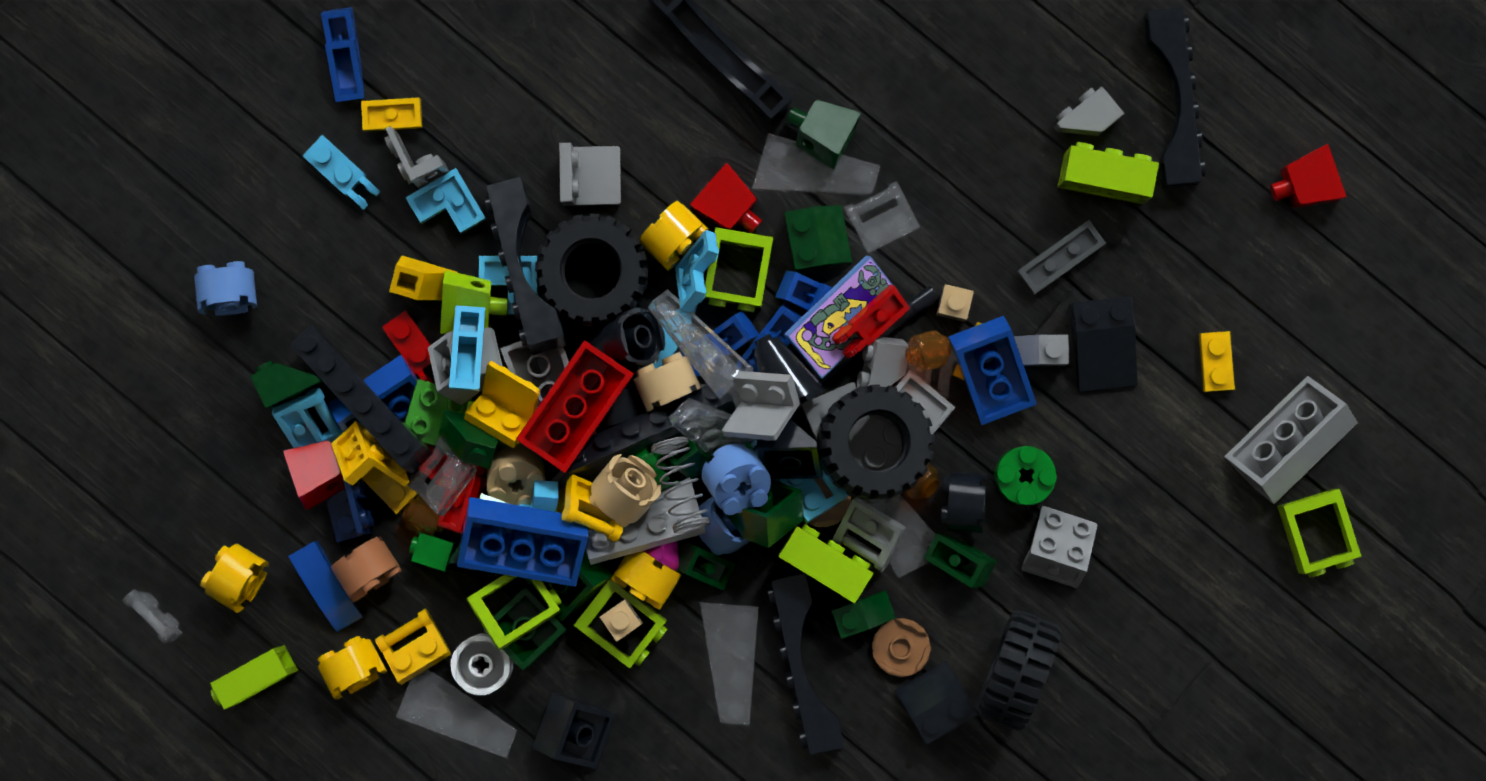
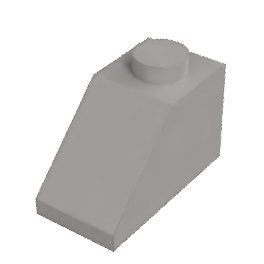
(1043, 350)

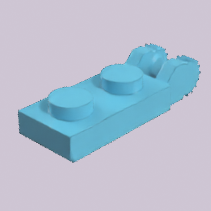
(339, 169)

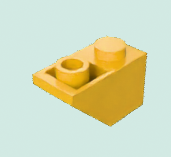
(418, 279)

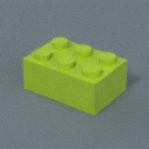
(1108, 173)
(826, 562)

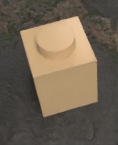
(954, 303)
(621, 620)

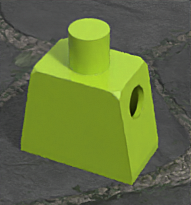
(468, 291)

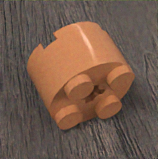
(366, 568)

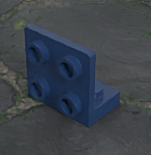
(349, 512)

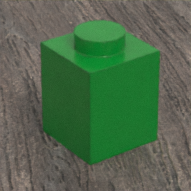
(432, 551)

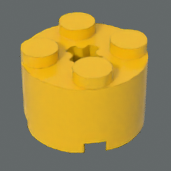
(672, 234)
(235, 577)
(646, 578)
(351, 667)

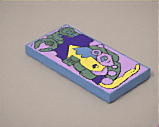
(814, 330)

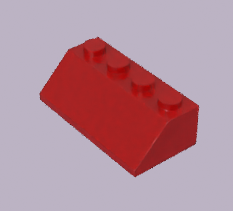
(574, 406)

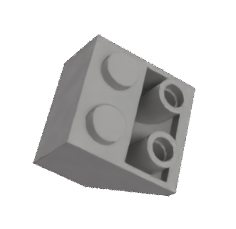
(440, 359)

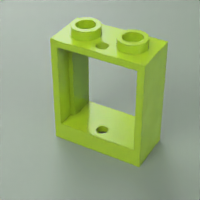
(747, 240)
(1296, 544)
(596, 606)
(489, 623)
(253, 677)

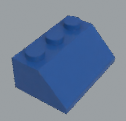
(392, 383)

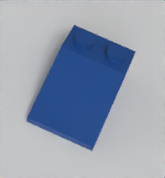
(992, 370)

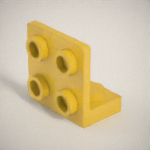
(504, 404)
(359, 451)

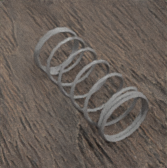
(665, 447)

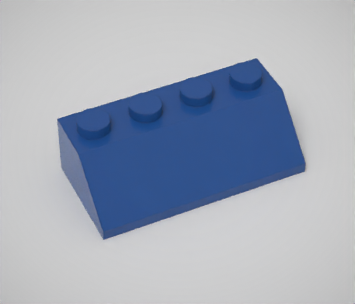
(521, 542)

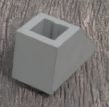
(1091, 116)
(883, 362)

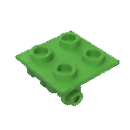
(427, 411)

